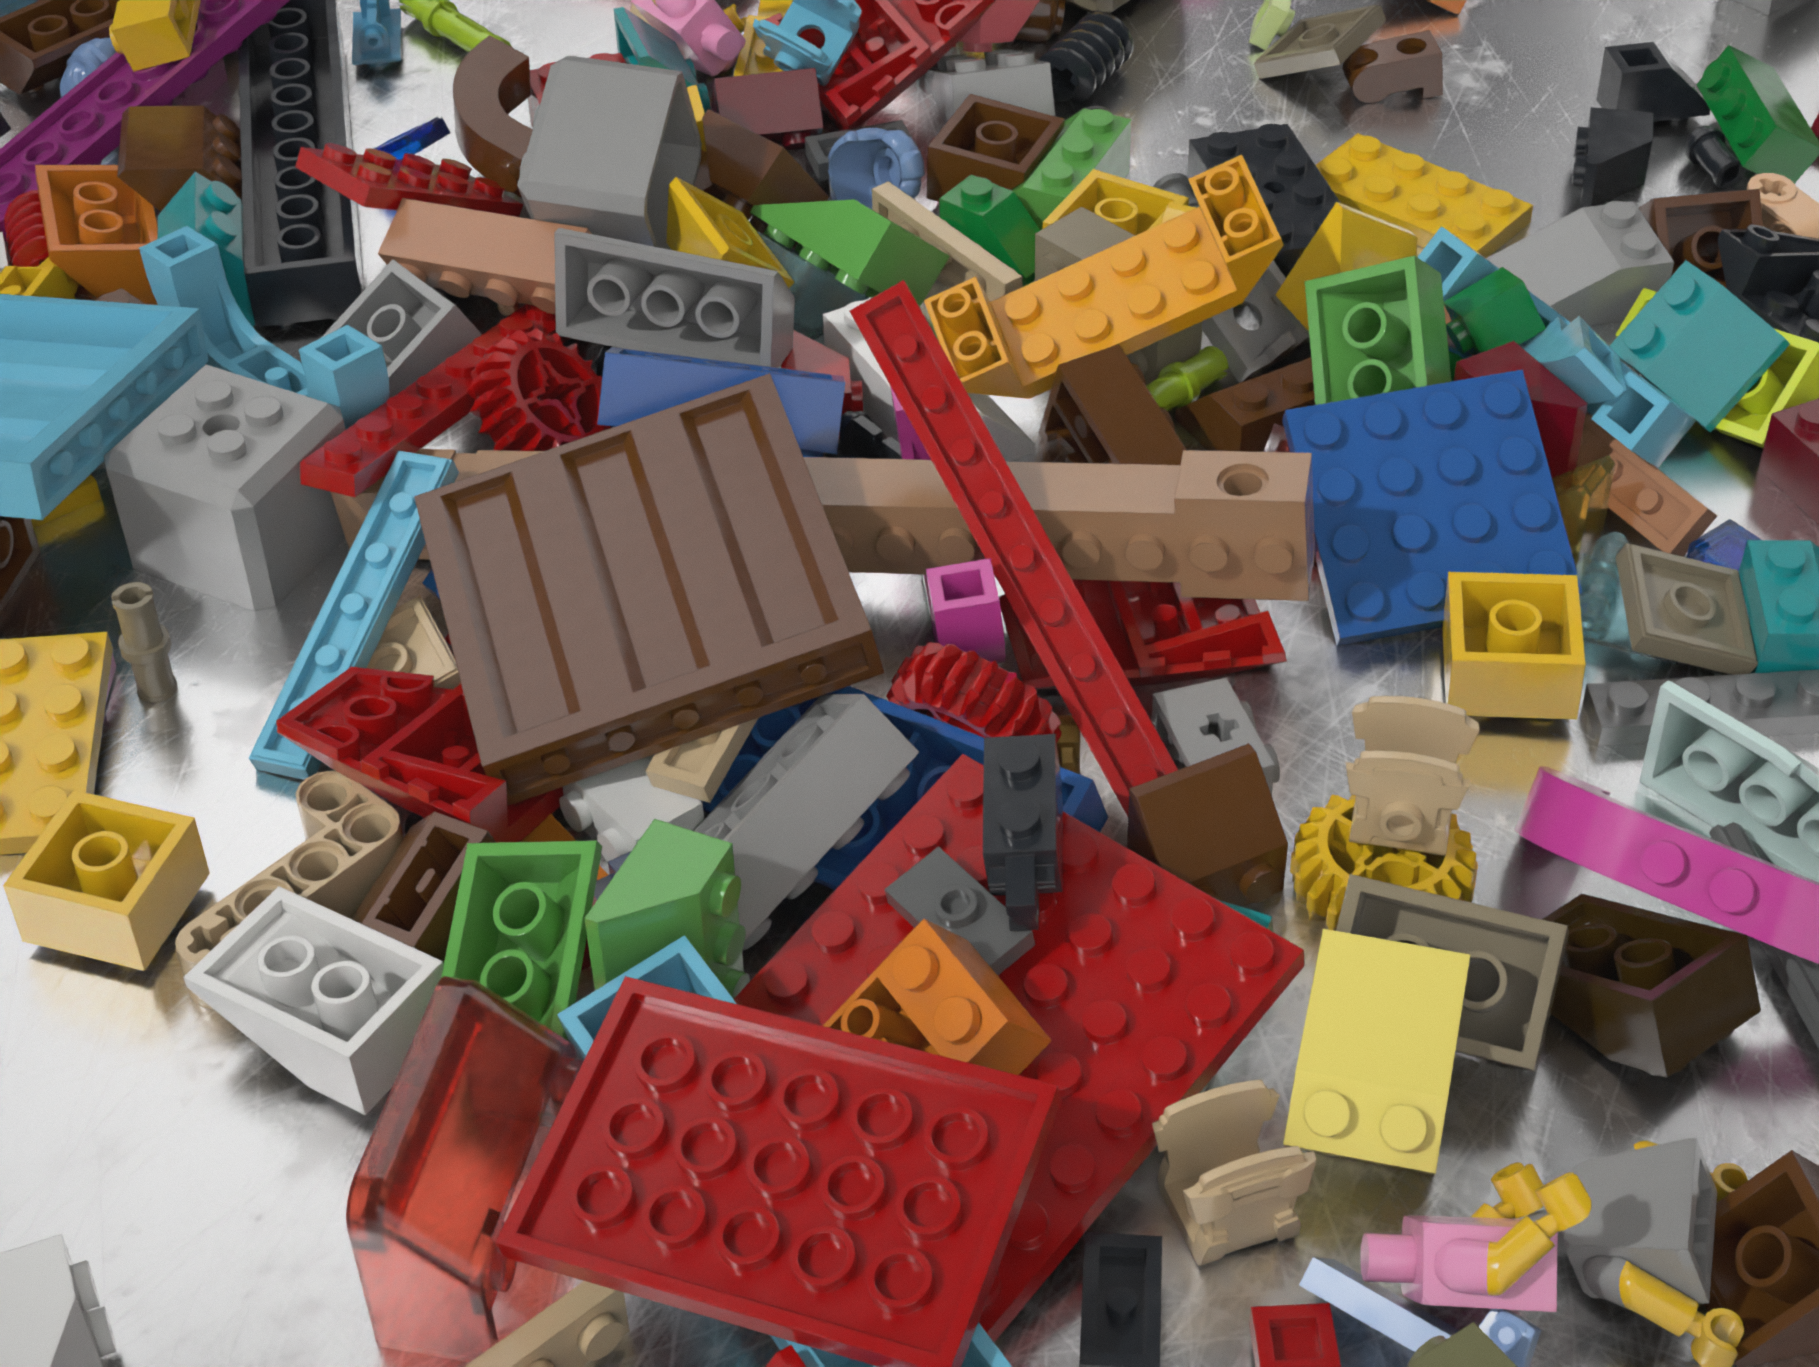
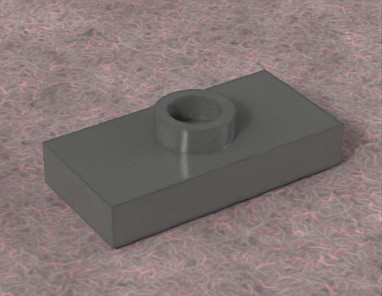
(955, 901)

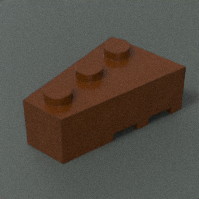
(1108, 414)

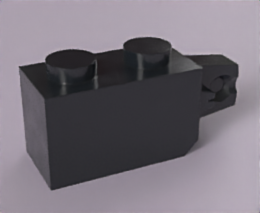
(1022, 823)

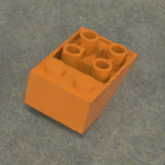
(944, 1002)

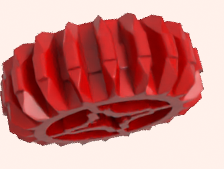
(535, 393)
(970, 693)

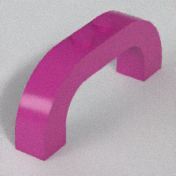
(961, 595)
(1671, 863)

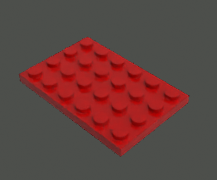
(784, 1177)

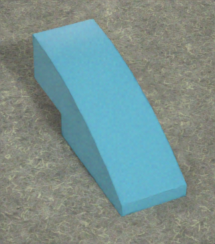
(1579, 359)

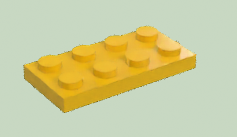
(1422, 195)
(48, 728)

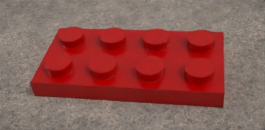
(383, 181)

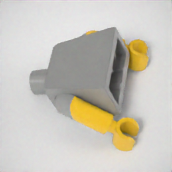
(1654, 1240)

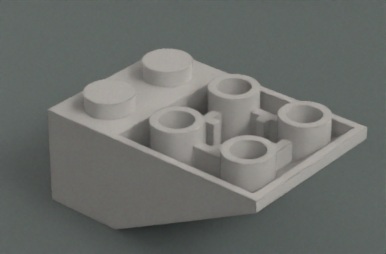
(1001, 76)

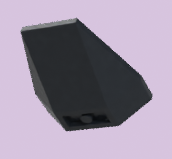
(1774, 276)

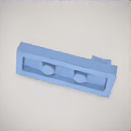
(1406, 1321)

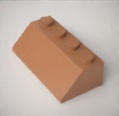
(476, 252)

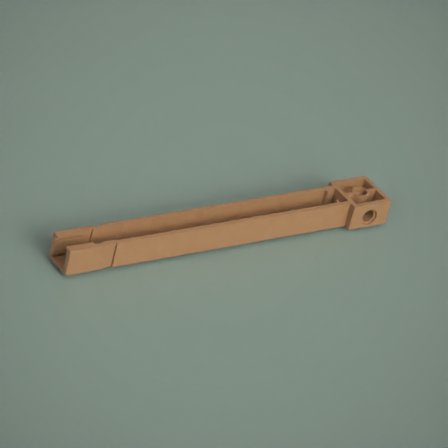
(1212, 523)

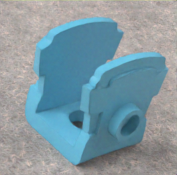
(834, 18)

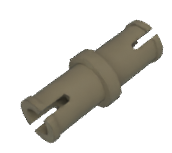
(144, 642)

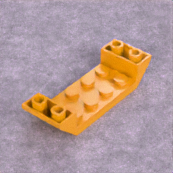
(1115, 297)

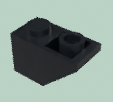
(1648, 81)
(1611, 154)

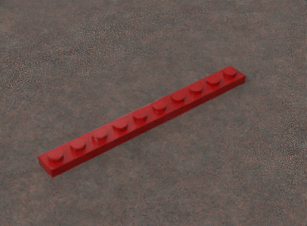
(1014, 541)

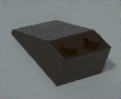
(1650, 983)

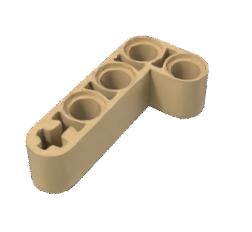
(343, 853)

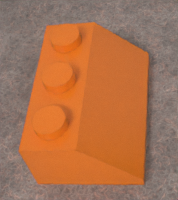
(96, 227)

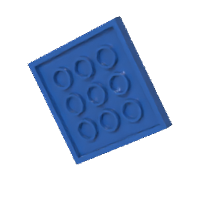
(1426, 490)

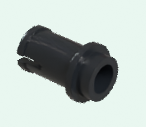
(1708, 148)

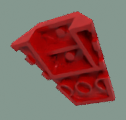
(890, 52)
(1161, 634)
(411, 749)

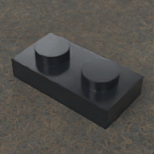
(1121, 1300)

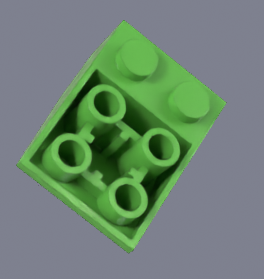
(858, 243)

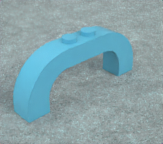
(335, 369)
(1638, 418)

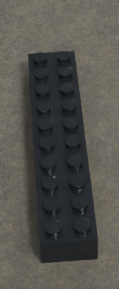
(296, 230)

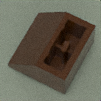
(420, 884)

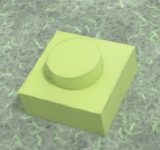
(1271, 19)

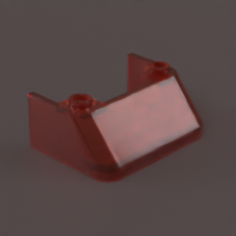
(448, 1166)

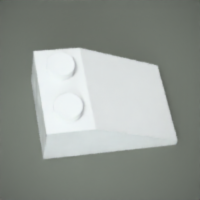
(320, 995)
(48, 1309)

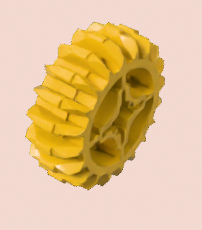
(1326, 858)

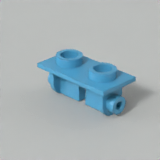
(376, 34)

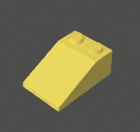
(1377, 1052)

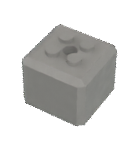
(610, 148)
(217, 489)

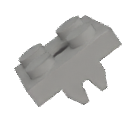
(1275, 339)

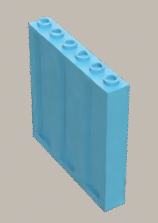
(78, 384)

